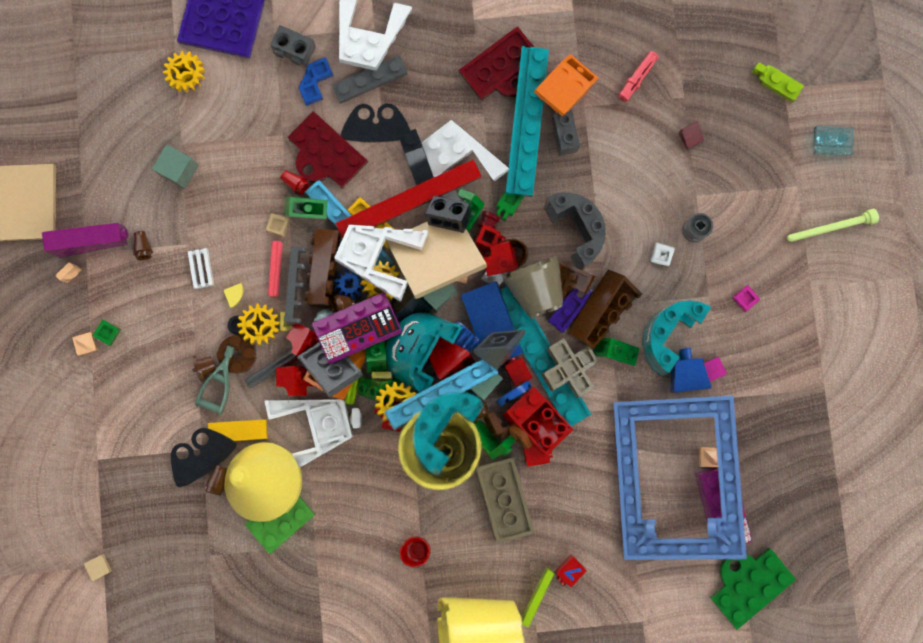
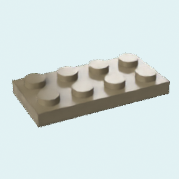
(505, 500)

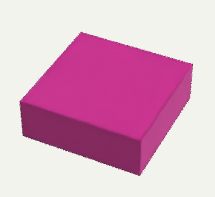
(746, 298)
(715, 368)

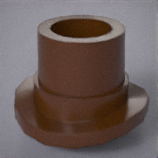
(203, 367)

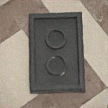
(331, 376)

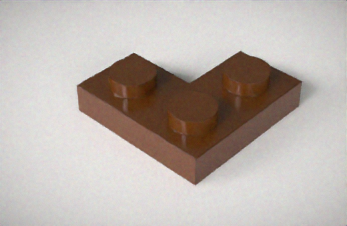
(574, 278)

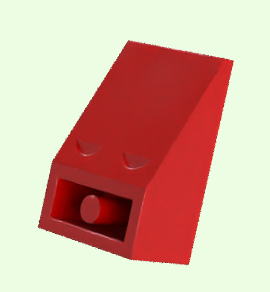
(539, 420)

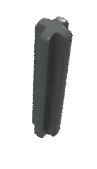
(270, 369)

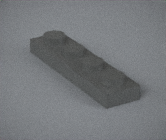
(369, 80)

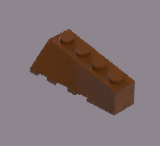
(323, 268)
(603, 308)

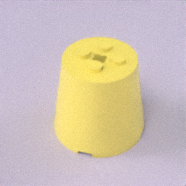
(465, 447)
(478, 621)

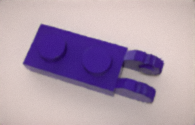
(571, 307)

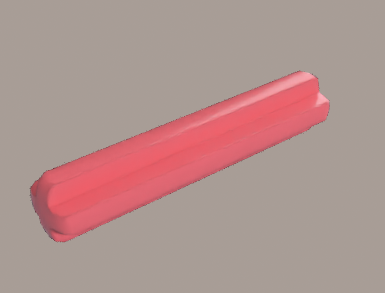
(275, 269)

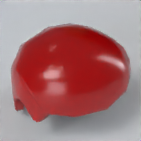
(415, 552)

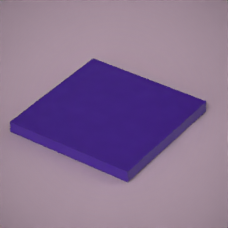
(221, 25)

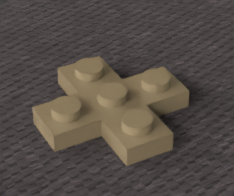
(570, 368)

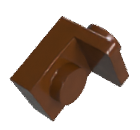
(495, 424)

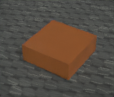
(520, 436)

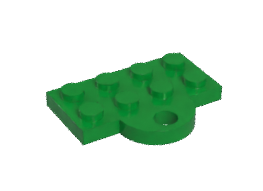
(750, 586)

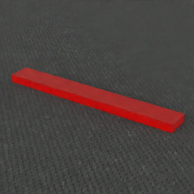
(413, 197)

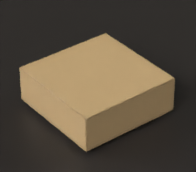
(277, 225)
(97, 567)

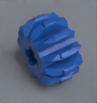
(343, 286)
(466, 339)

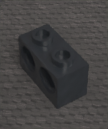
(448, 214)

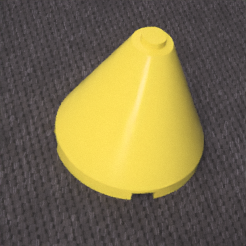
(263, 482)

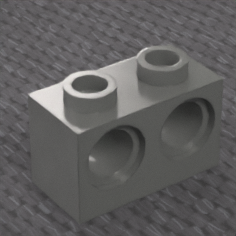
(295, 42)
(565, 133)

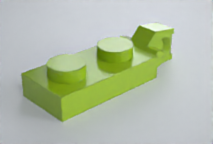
(778, 82)

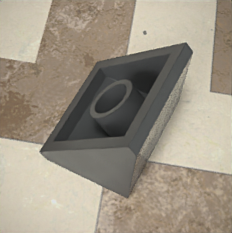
(499, 347)

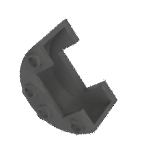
(587, 221)

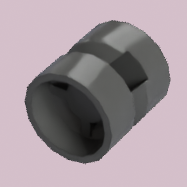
(697, 227)

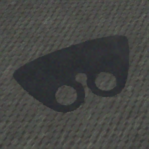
(367, 131)
(195, 466)

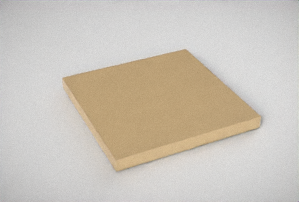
(27, 201)
(443, 260)

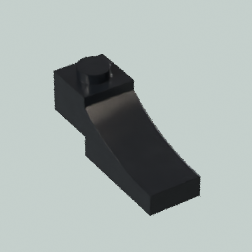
(415, 156)

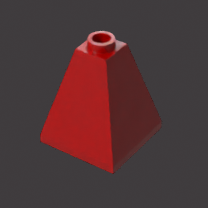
(449, 358)

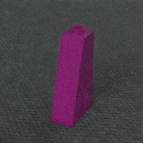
(84, 239)

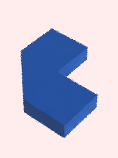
(314, 73)

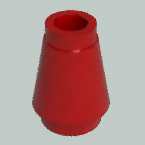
(295, 182)

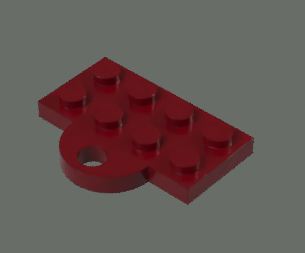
(497, 66)
(325, 152)

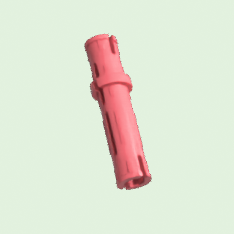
(634, 82)

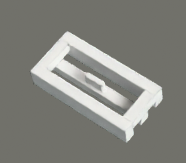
(191, 254)

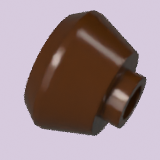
(341, 302)

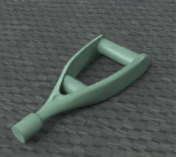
(221, 378)

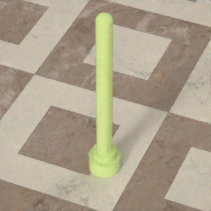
(869, 217)

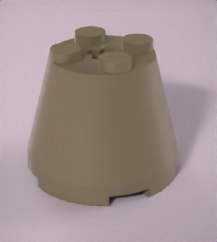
(537, 286)

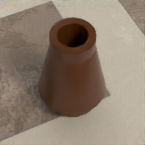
(142, 248)
(217, 481)

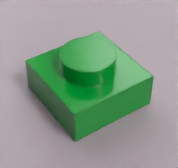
(106, 332)

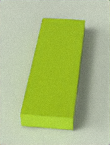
(537, 597)

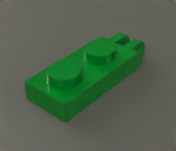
(508, 205)

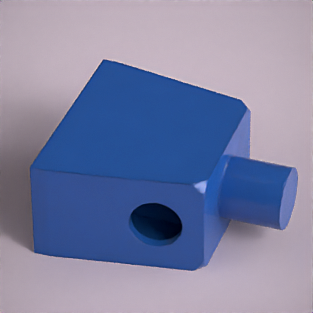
(689, 373)

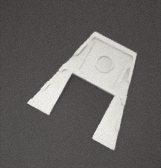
(365, 47)
(452, 145)
(361, 250)
(327, 422)

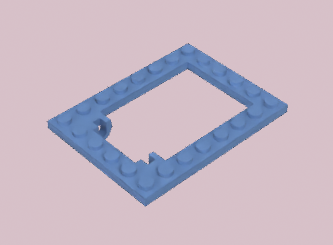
(639, 535)

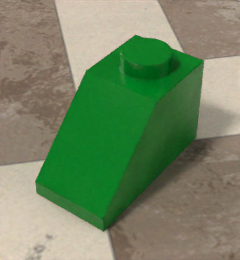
(305, 208)

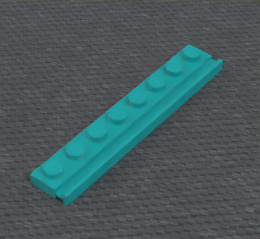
(526, 122)
(535, 351)

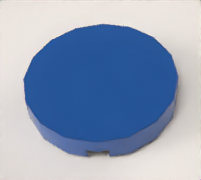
(514, 393)

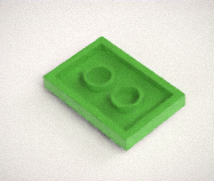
(276, 532)

